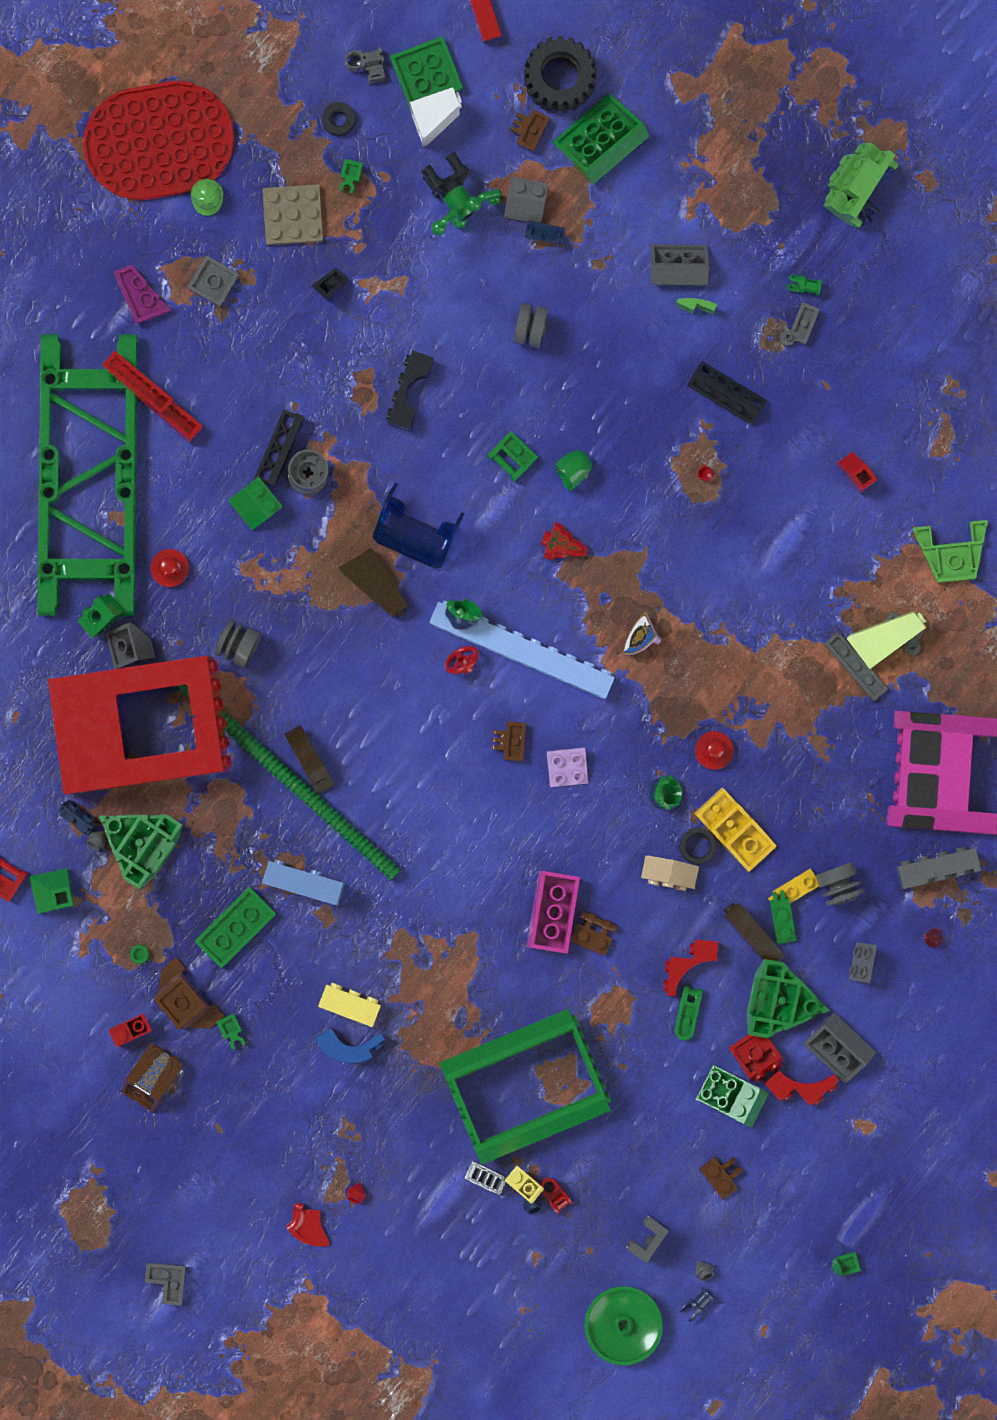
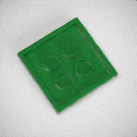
(425, 70)

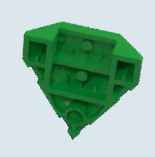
(141, 844)
(779, 1000)

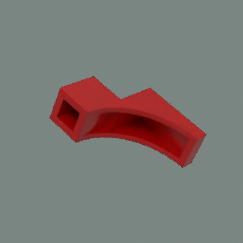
(677, 967)
(810, 1092)

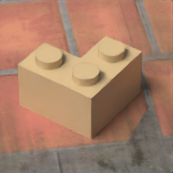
(669, 873)

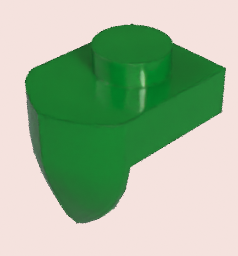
(845, 1264)

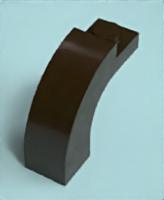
(309, 759)

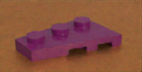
(139, 297)

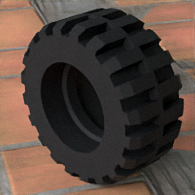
(560, 50)

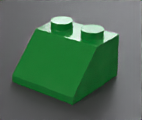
(255, 503)

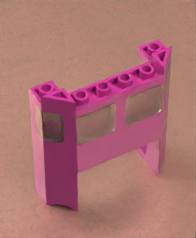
(936, 773)

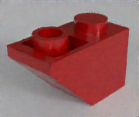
(857, 472)
(130, 1030)

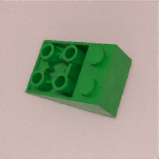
(732, 1096)

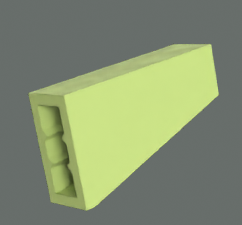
(884, 638)

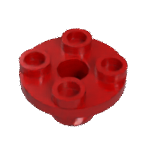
(169, 568)
(714, 750)

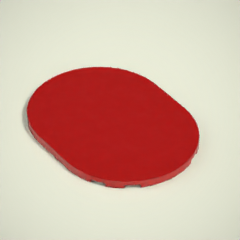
(158, 140)

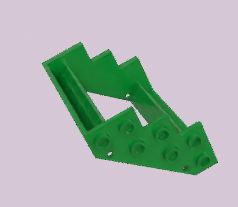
(543, 1125)

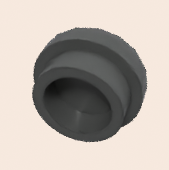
(96, 840)
(704, 1271)

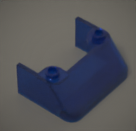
(412, 536)

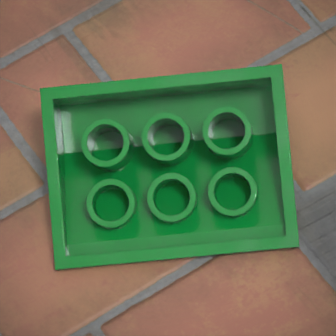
(601, 138)

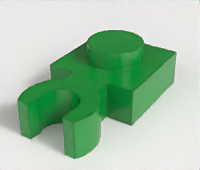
(350, 173)
(230, 1028)

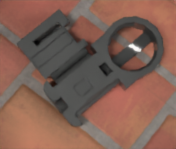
(372, 64)

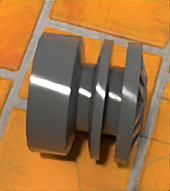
(308, 461)
(237, 643)
(839, 884)

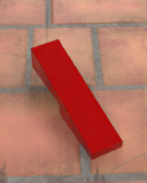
(485, 19)

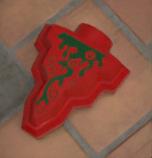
(561, 543)

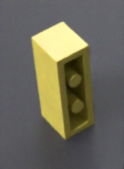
(350, 1004)

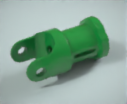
(804, 284)

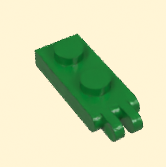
(782, 918)

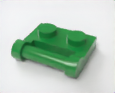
(517, 452)

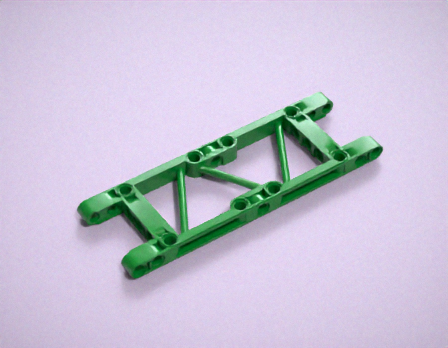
(49, 472)

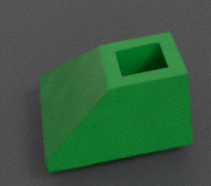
(52, 891)

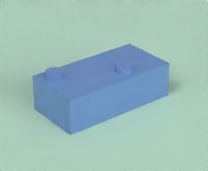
(303, 883)

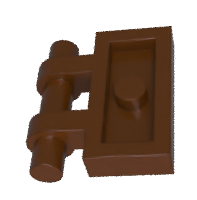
(592, 939)

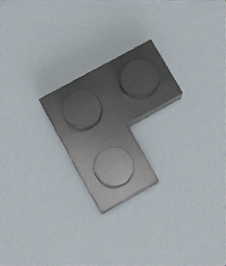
(171, 1276)

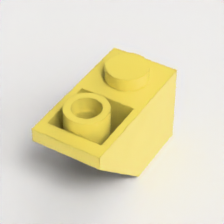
(524, 1184)

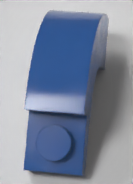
(338, 1050)

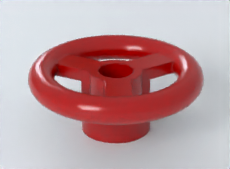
(464, 664)

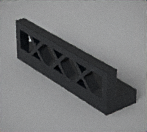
(725, 394)
(285, 448)

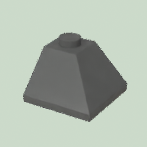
(129, 646)

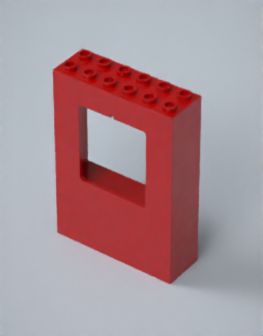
(91, 732)

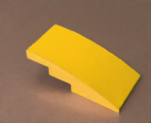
(735, 829)

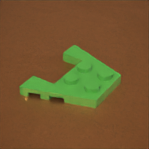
(954, 560)

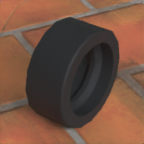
(694, 860)

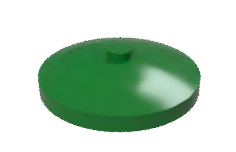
(623, 1325)

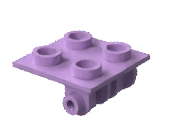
(567, 767)

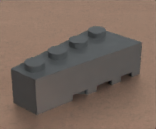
(938, 868)

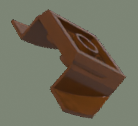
(182, 1001)

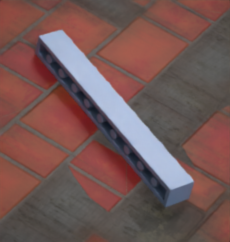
(529, 653)

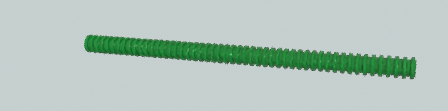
(306, 794)

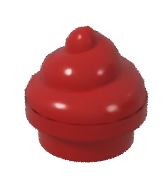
(356, 1194)

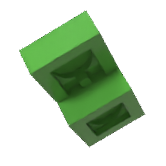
(690, 304)

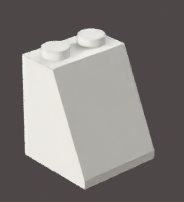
(435, 113)

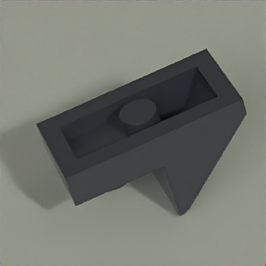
(330, 284)

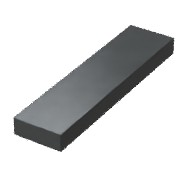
(855, 666)

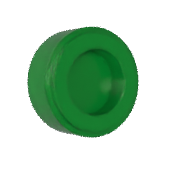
(139, 954)

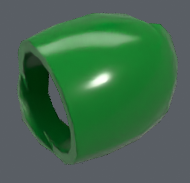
(573, 468)

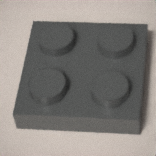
(213, 281)

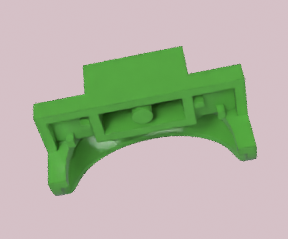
(857, 179)

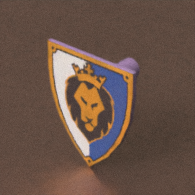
(640, 636)

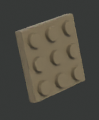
(292, 215)

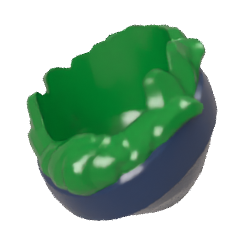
(463, 614)
(665, 792)

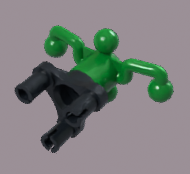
(455, 195)

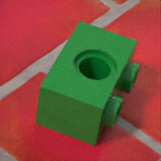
(107, 608)

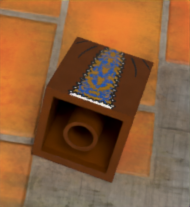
(151, 1077)

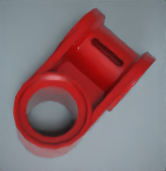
(556, 1195)

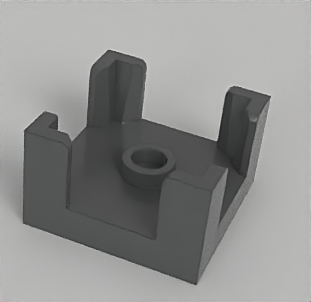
(652, 1241)

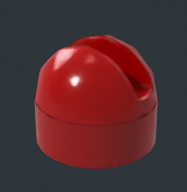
(705, 473)

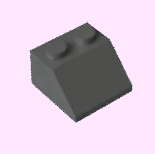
(525, 200)

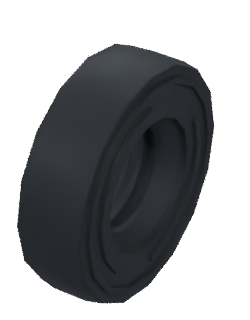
(338, 107)

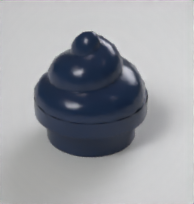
(532, 1208)

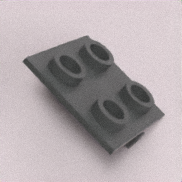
(862, 962)

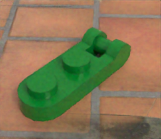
(687, 1013)

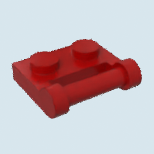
(8, 887)

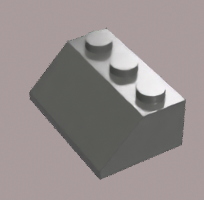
(679, 264)
(839, 1048)

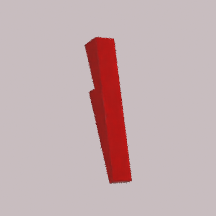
(153, 397)

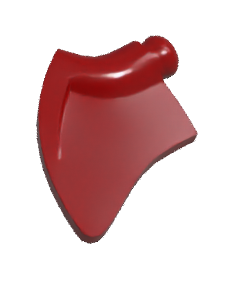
(307, 1226)

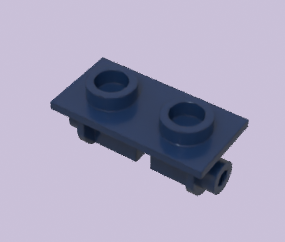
(544, 232)
(85, 821)

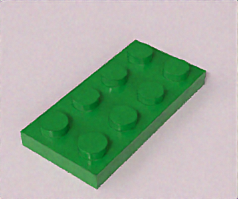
(235, 927)

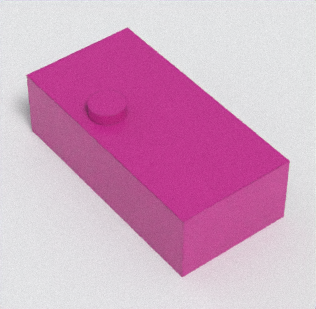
(553, 912)

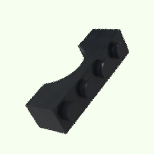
(417, 368)

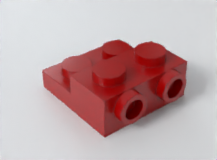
(756, 1056)

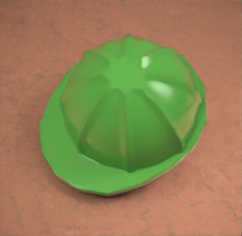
(207, 196)

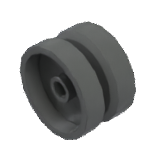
(531, 325)

